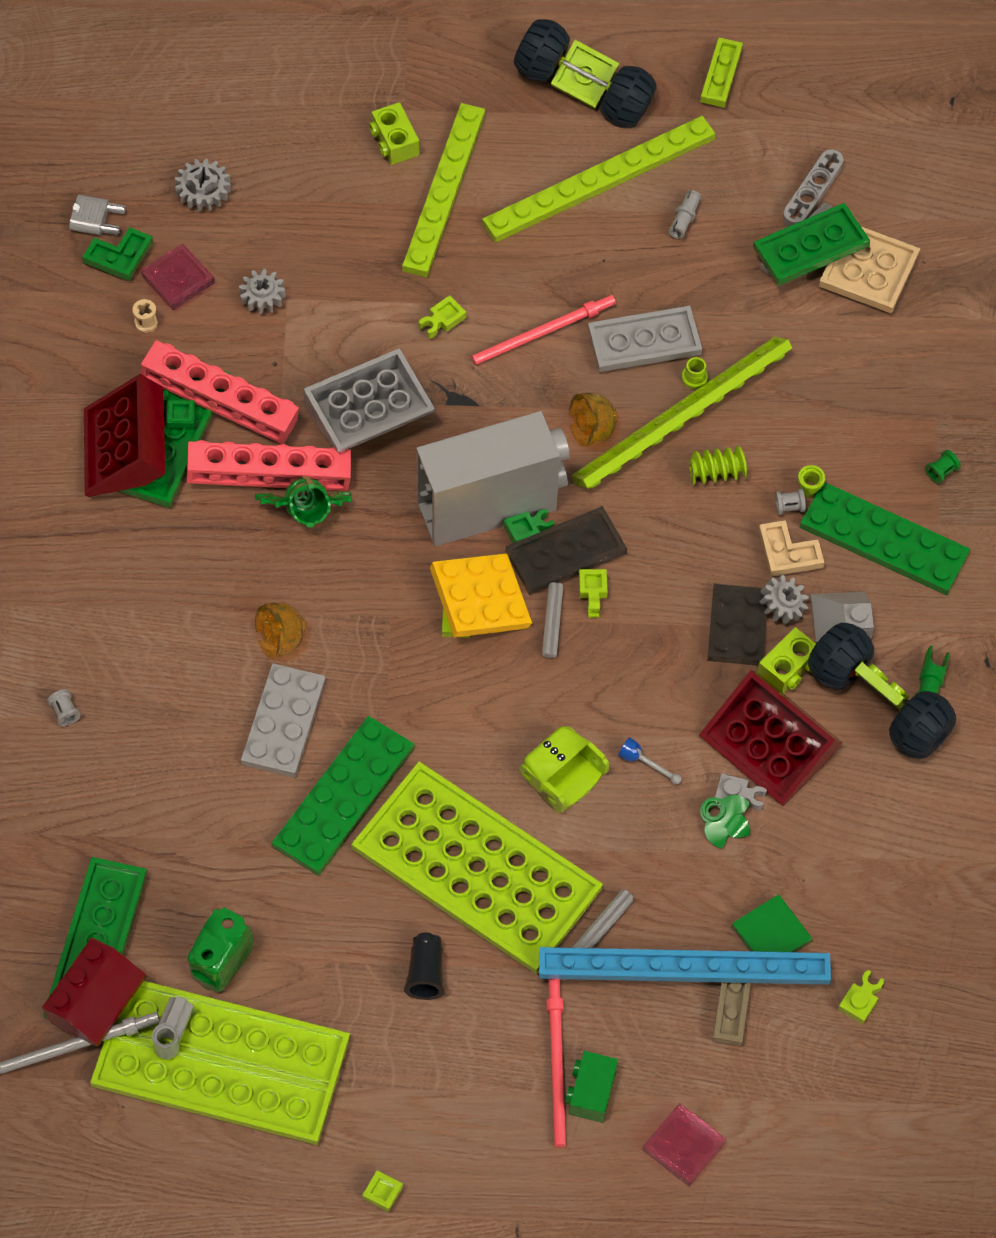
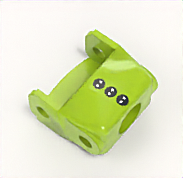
(564, 768)

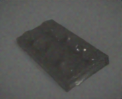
(565, 549)

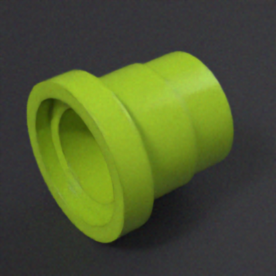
(695, 379)
(811, 474)

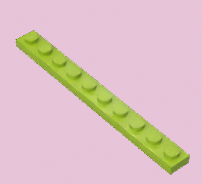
(598, 179)
(687, 408)

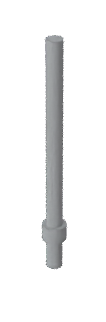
(128, 1026)

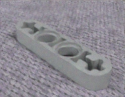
(809, 187)

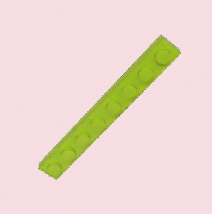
(443, 190)

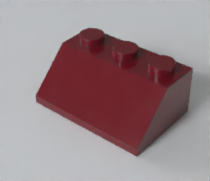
(93, 992)

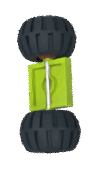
(584, 73)
(921, 722)

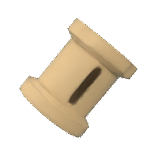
(144, 314)

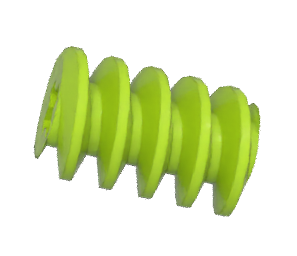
(717, 464)

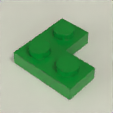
(119, 259)

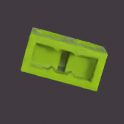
(394, 133)
(784, 658)

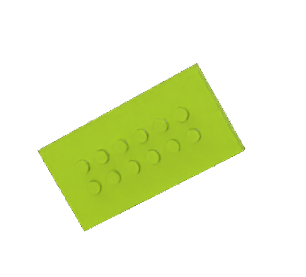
(229, 1065)

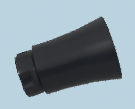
(425, 968)

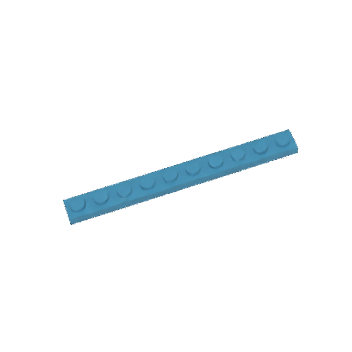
(684, 965)

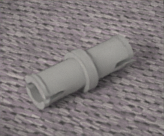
(685, 214)

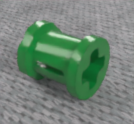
(942, 466)

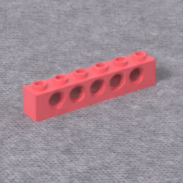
(226, 403)
(258, 474)

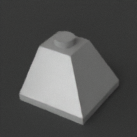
(838, 608)

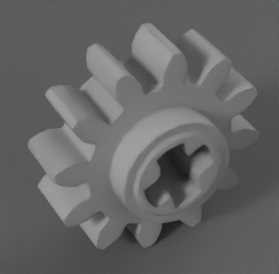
(262, 291)
(784, 599)

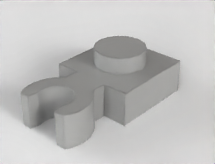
(733, 785)

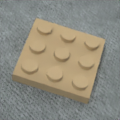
(874, 273)

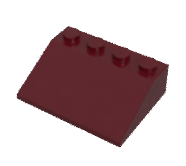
(124, 438)
(770, 737)

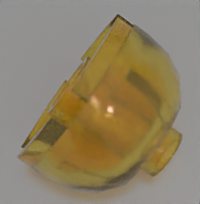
(593, 418)
(280, 628)

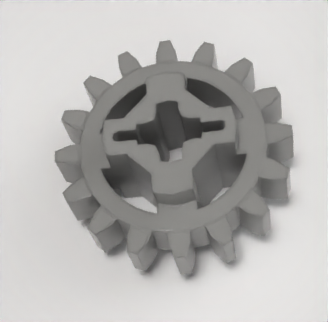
(202, 184)

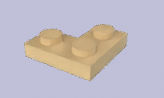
(784, 556)

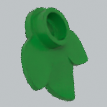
(729, 820)

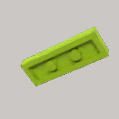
(721, 72)

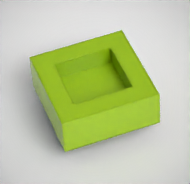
(382, 1191)

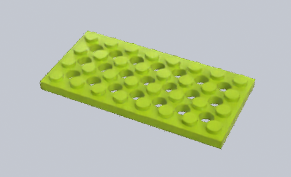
(491, 827)

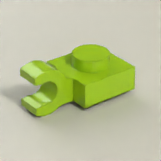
(593, 586)

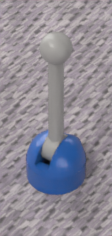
(632, 751)

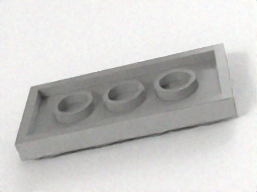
(644, 338)
(283, 720)

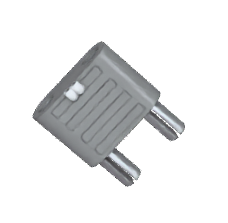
(91, 213)

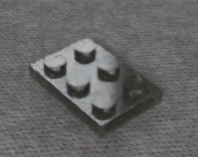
(737, 625)

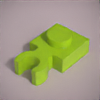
(445, 315)
(860, 1000)

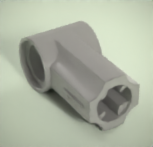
(172, 1026)

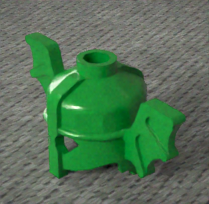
(313, 507)

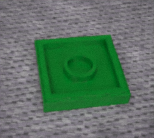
(772, 928)

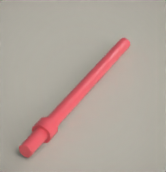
(588, 310)
(555, 1007)

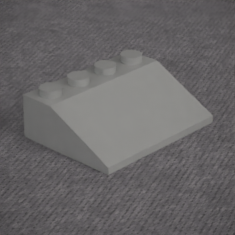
(367, 401)

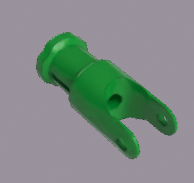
(932, 675)

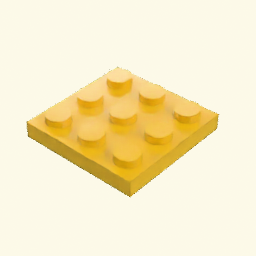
(480, 595)

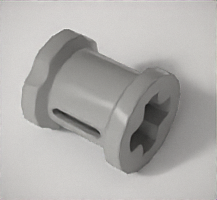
(790, 501)
(63, 707)

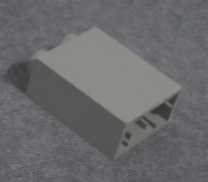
(489, 476)

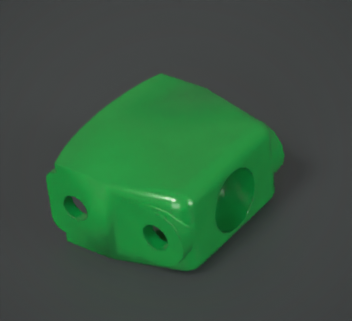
(220, 951)

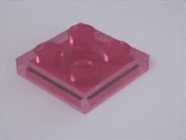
(177, 276)
(684, 1144)

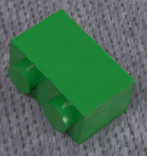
(592, 1087)

